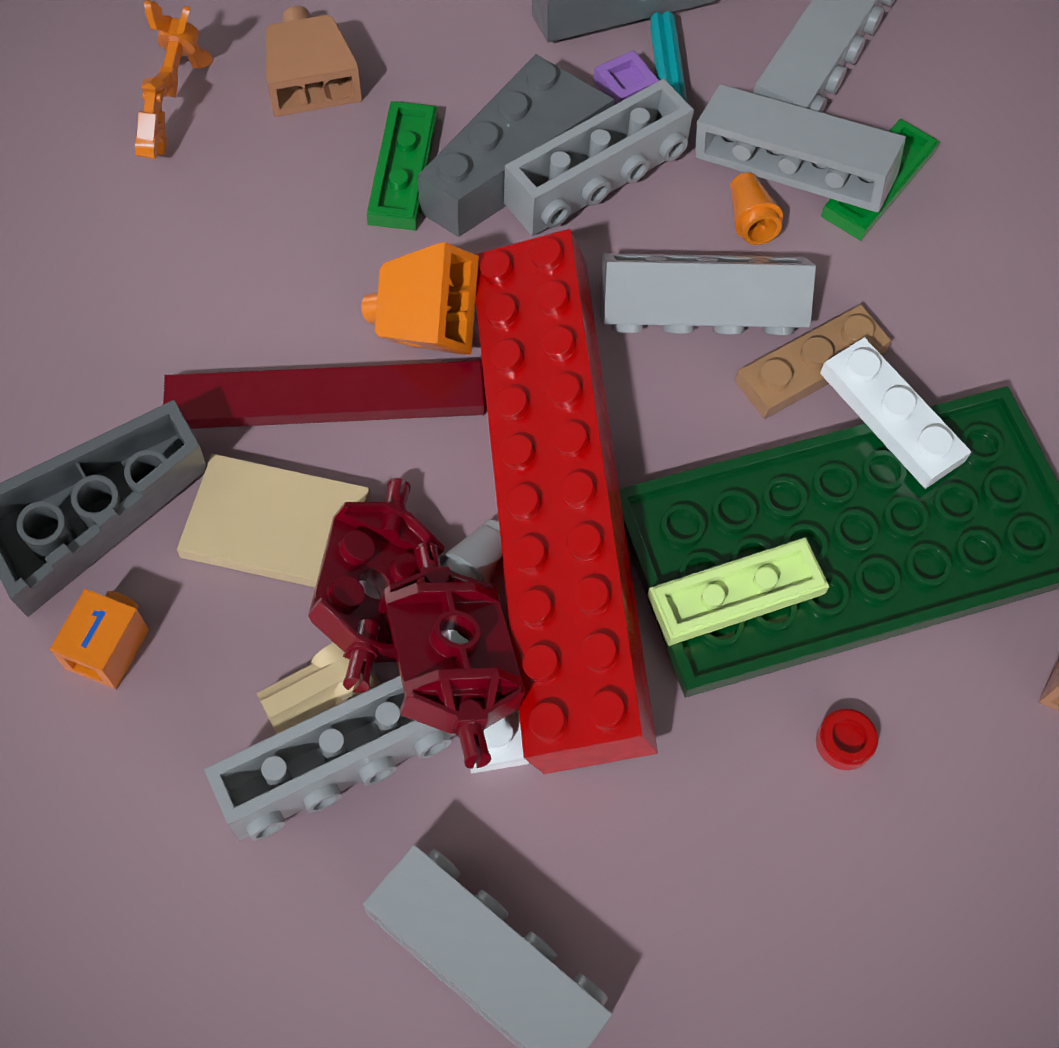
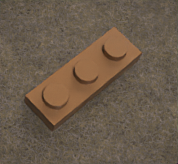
(796, 367)

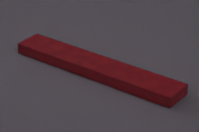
(327, 394)

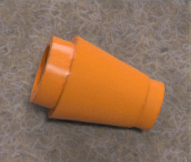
(754, 210)

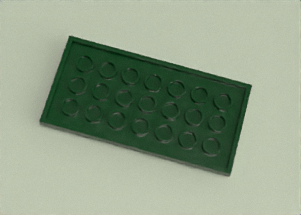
(883, 541)

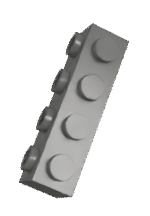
(799, 147)
(597, 157)
(707, 292)
(319, 760)
(483, 958)

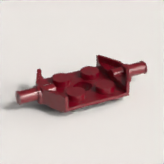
(374, 546)
(449, 682)

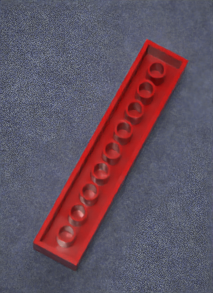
(560, 510)

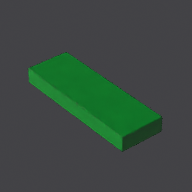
(916, 153)
(401, 158)

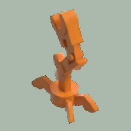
(178, 39)

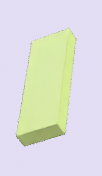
(737, 591)

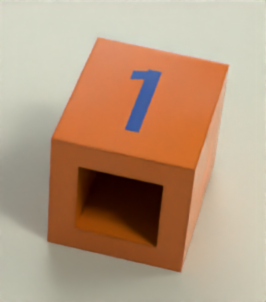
(100, 637)

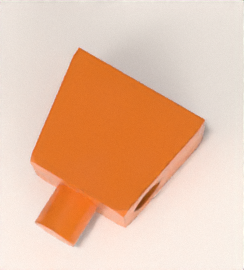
(426, 299)

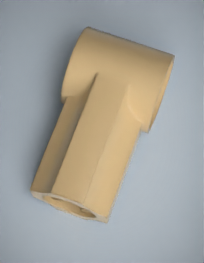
(310, 690)

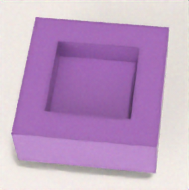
(623, 76)

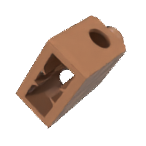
(309, 64)

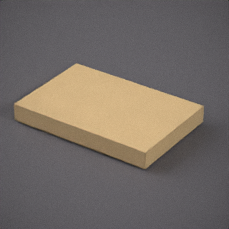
(264, 519)

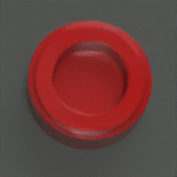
(846, 739)

